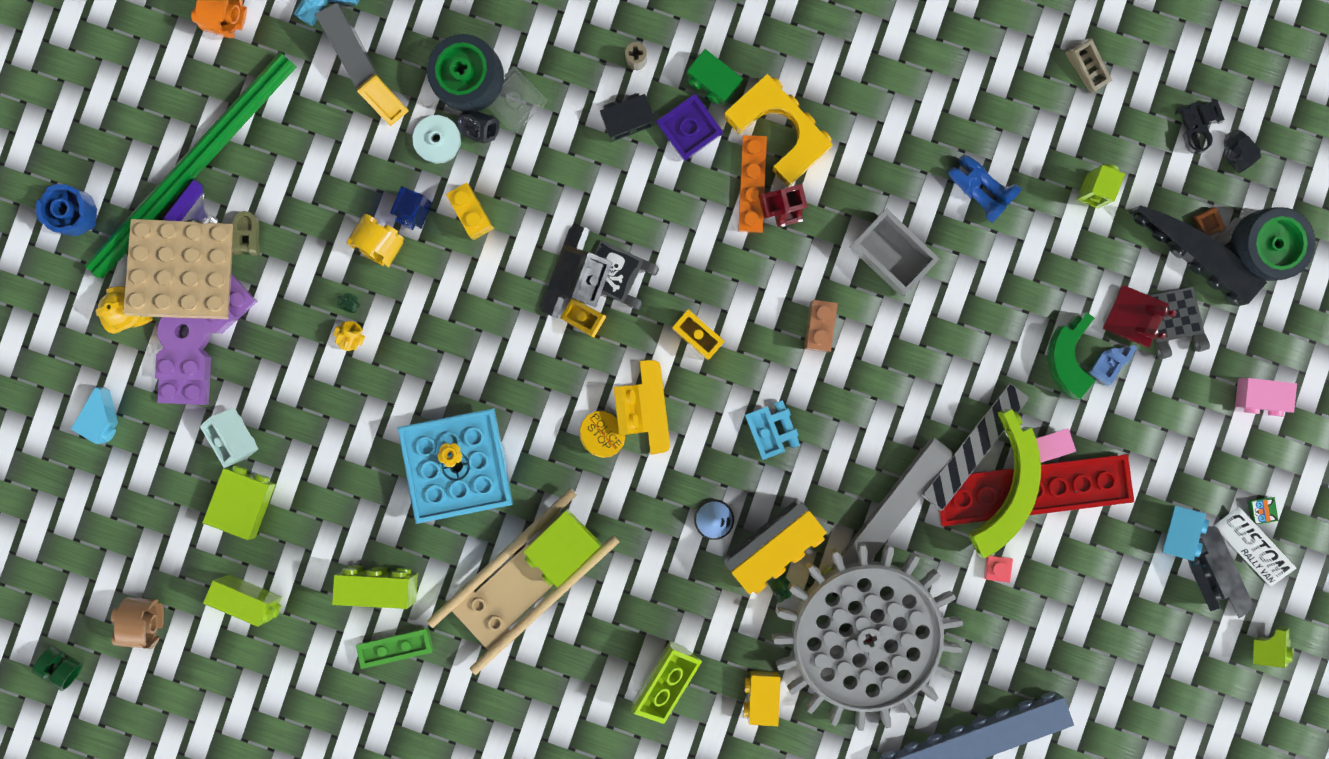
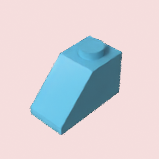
(97, 417)

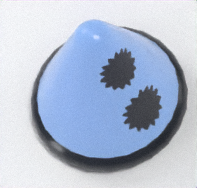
(714, 519)

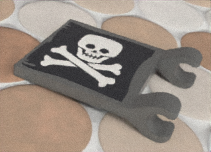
(623, 273)

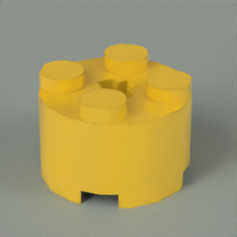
(375, 241)

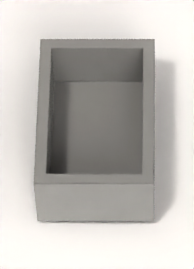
(894, 252)

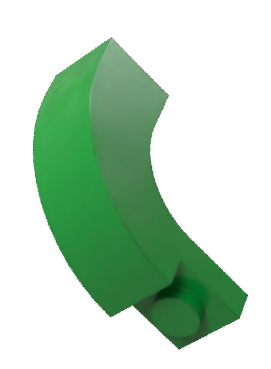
(1062, 358)

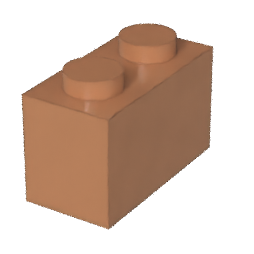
(820, 326)

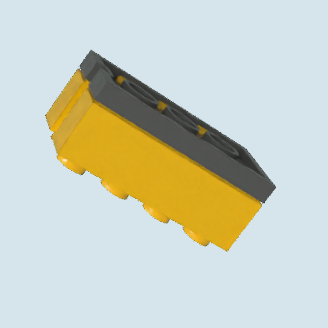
(774, 547)

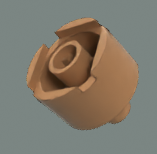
(137, 623)

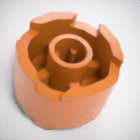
(220, 16)

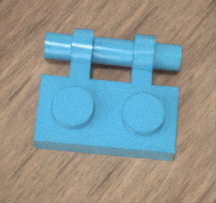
(765, 432)

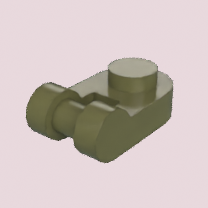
(245, 224)

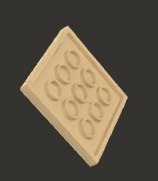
(178, 269)

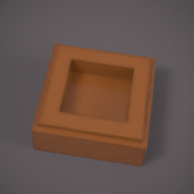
(1208, 222)

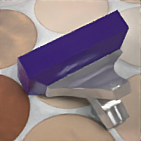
(191, 206)

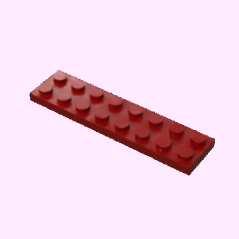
(1061, 488)

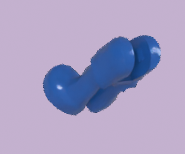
(971, 183)

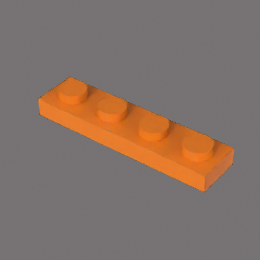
(752, 183)

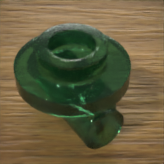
(780, 588)

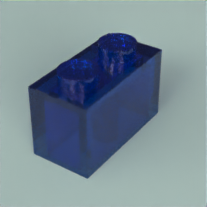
(410, 208)

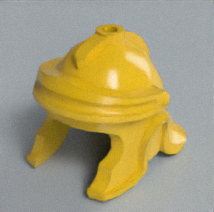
(114, 318)

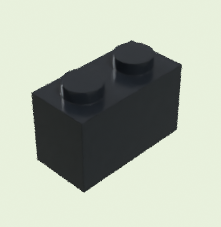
(627, 117)

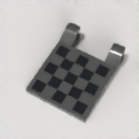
(1184, 324)

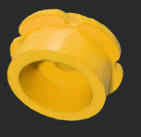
(443, 454)

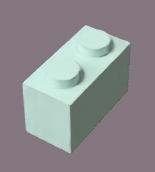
(229, 437)

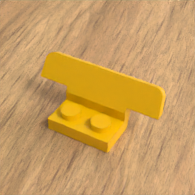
(643, 408)

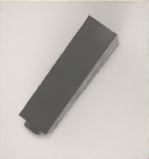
(346, 43)

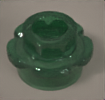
(348, 302)

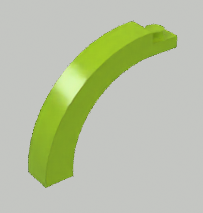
(1022, 493)

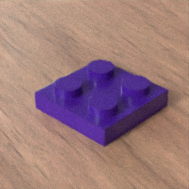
(689, 127)

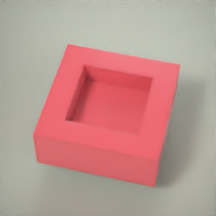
(998, 568)

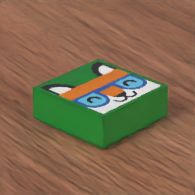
(1263, 510)

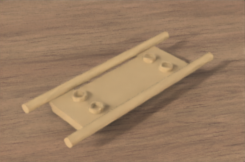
(512, 590)

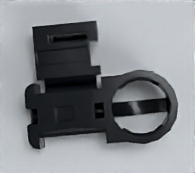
(1199, 117)

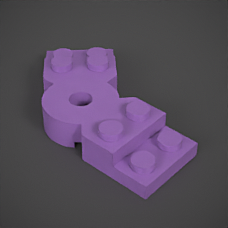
(182, 363)

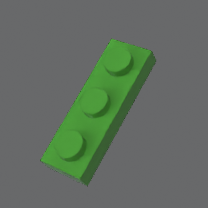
(394, 648)

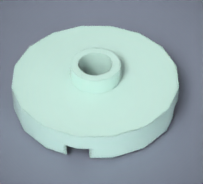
(438, 151)

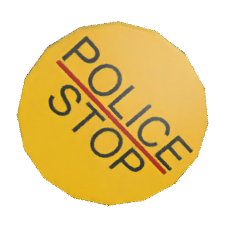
(601, 434)

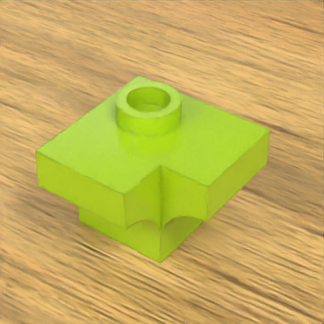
(1273, 650)

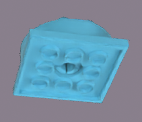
(442, 491)

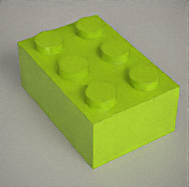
(375, 587)

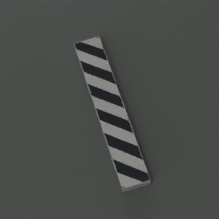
(973, 449)

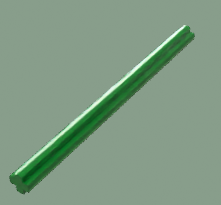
(193, 162)

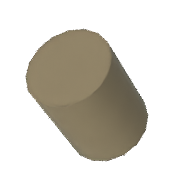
(636, 56)

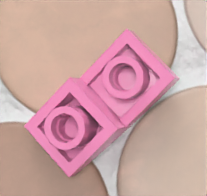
(1055, 445)

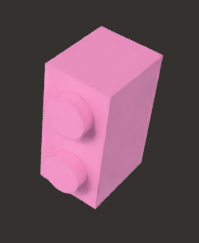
(1265, 395)

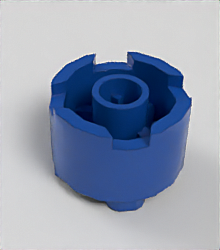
(79, 205)

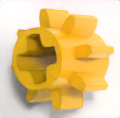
(349, 335)

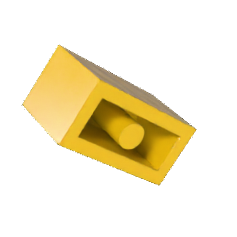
(469, 211)
(698, 334)
(763, 698)

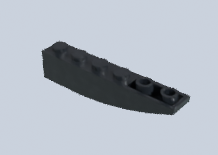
(1203, 254)

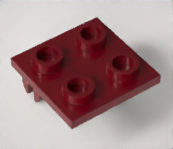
(1137, 316)

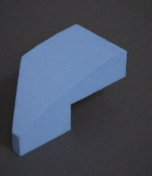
(1110, 363)

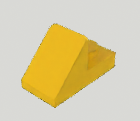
(583, 317)

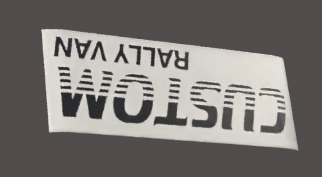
(1254, 546)

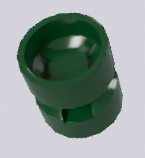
(57, 668)

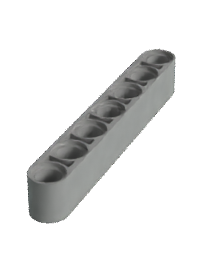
(898, 501)

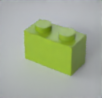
(1101, 186)

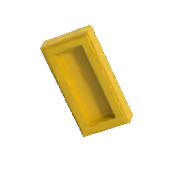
(382, 99)

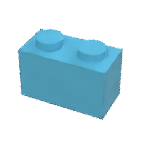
(1184, 533)

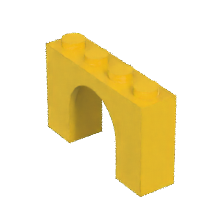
(769, 98)

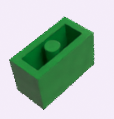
(713, 78)

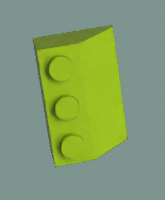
(666, 683)

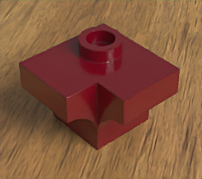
(784, 204)

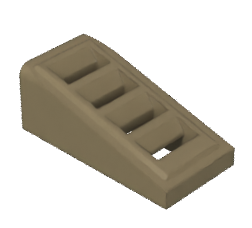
(1081, 68)

